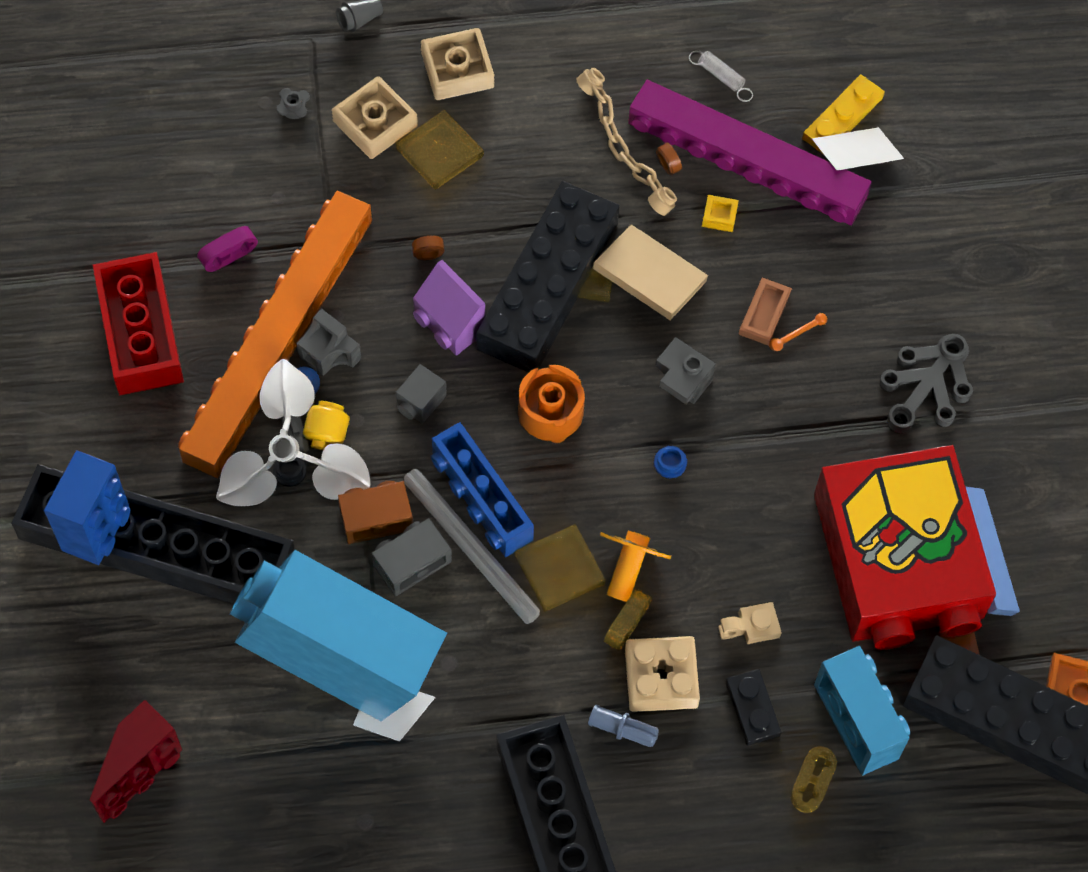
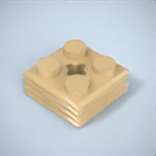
(474, 66)
(390, 112)
(646, 688)

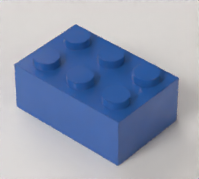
(88, 508)

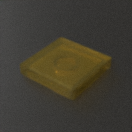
(439, 149)
(560, 567)

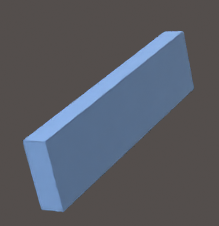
(1005, 600)

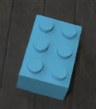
(862, 710)

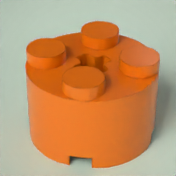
(551, 403)

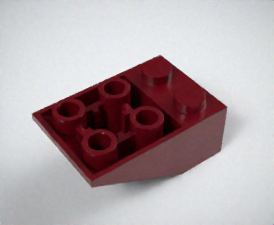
(138, 751)

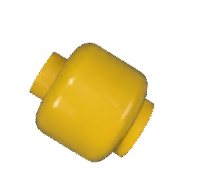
(326, 424)

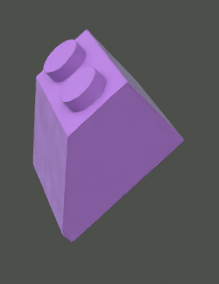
(449, 309)

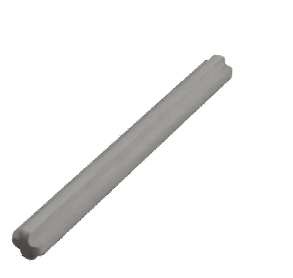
(472, 546)

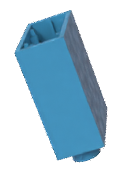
(336, 634)

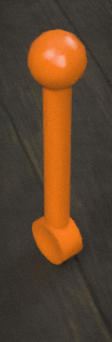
(777, 344)

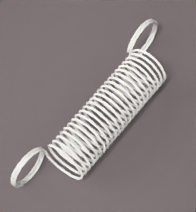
(727, 71)

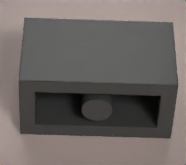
(411, 556)

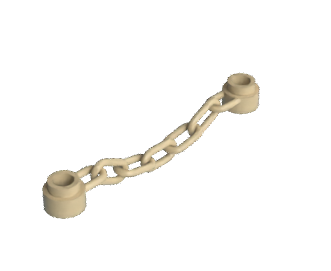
(663, 198)

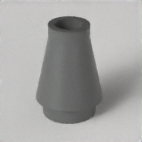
(358, 13)

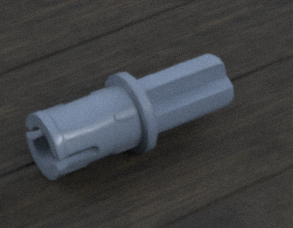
(623, 726)

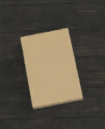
(650, 272)

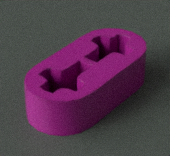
(227, 248)

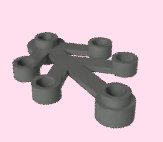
(930, 379)

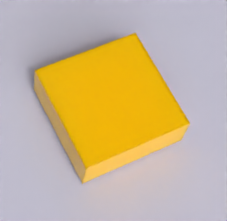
(720, 213)

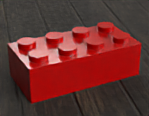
(137, 323)

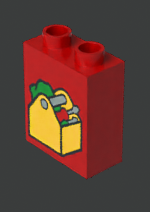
(904, 546)

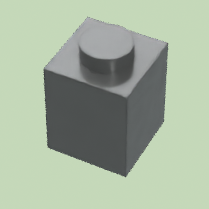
(420, 394)

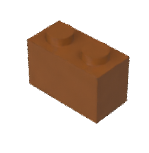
(375, 511)

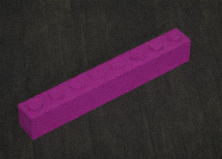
(748, 152)

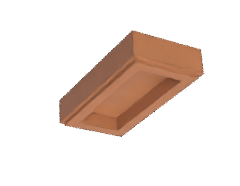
(765, 311)

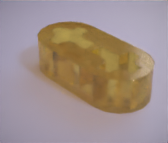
(627, 619)
(821, 783)

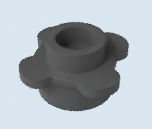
(296, 110)

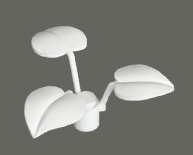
(246, 477)

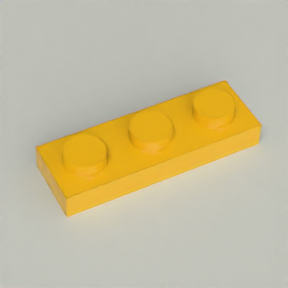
(845, 111)

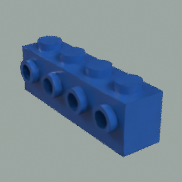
(482, 489)

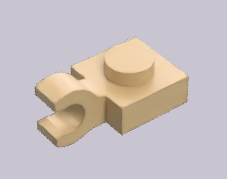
(754, 622)

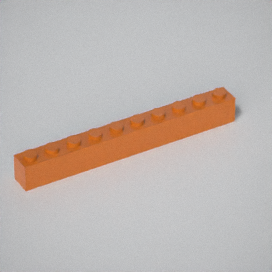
(275, 335)

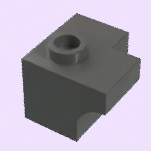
(327, 344)
(685, 371)

